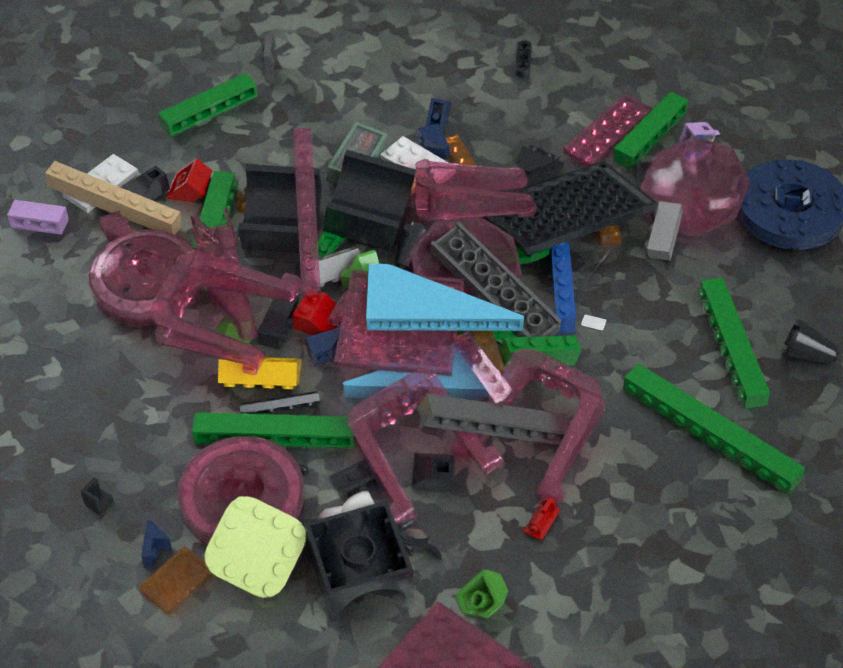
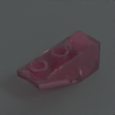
(114, 225)

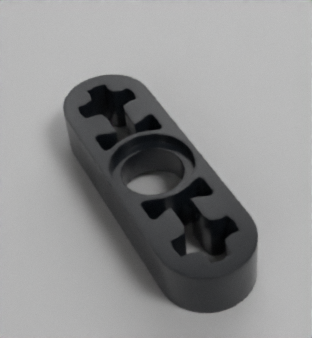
(523, 63)

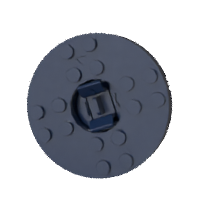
(792, 204)

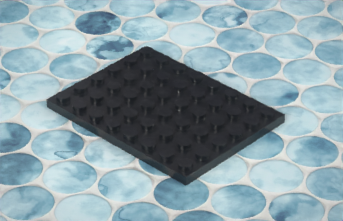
(574, 207)

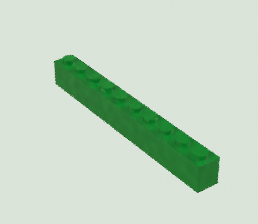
(714, 429)

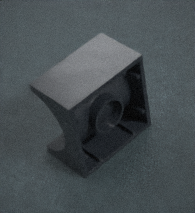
(369, 200)
(272, 208)
(358, 555)

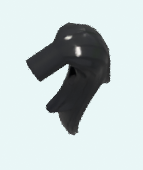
(413, 543)

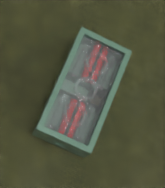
(361, 140)

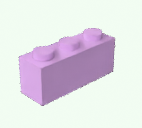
(38, 217)

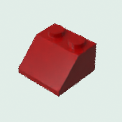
(190, 182)
(313, 314)

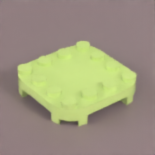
(255, 547)

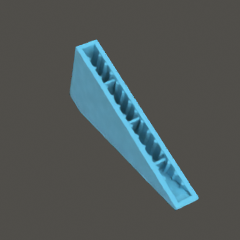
(417, 304)
(461, 384)

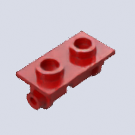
(542, 519)

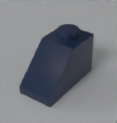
(438, 112)
(433, 140)
(322, 346)

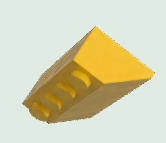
(272, 372)

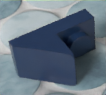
(154, 540)

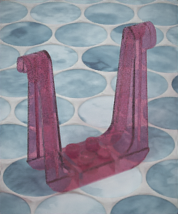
(469, 191)
(221, 243)
(203, 270)
(533, 366)
(384, 410)

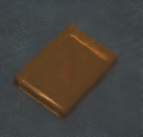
(176, 580)

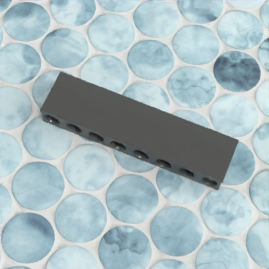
(490, 283)

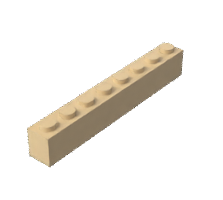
(112, 198)

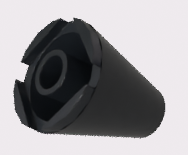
(409, 238)
(809, 345)

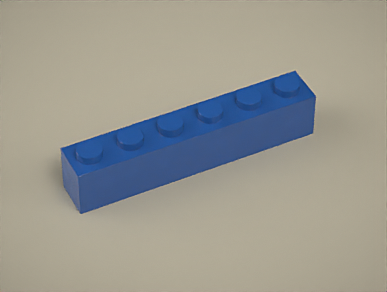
(563, 286)

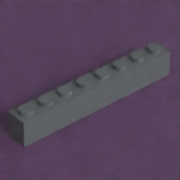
(492, 420)

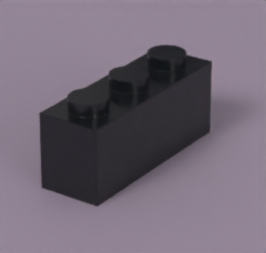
(277, 323)

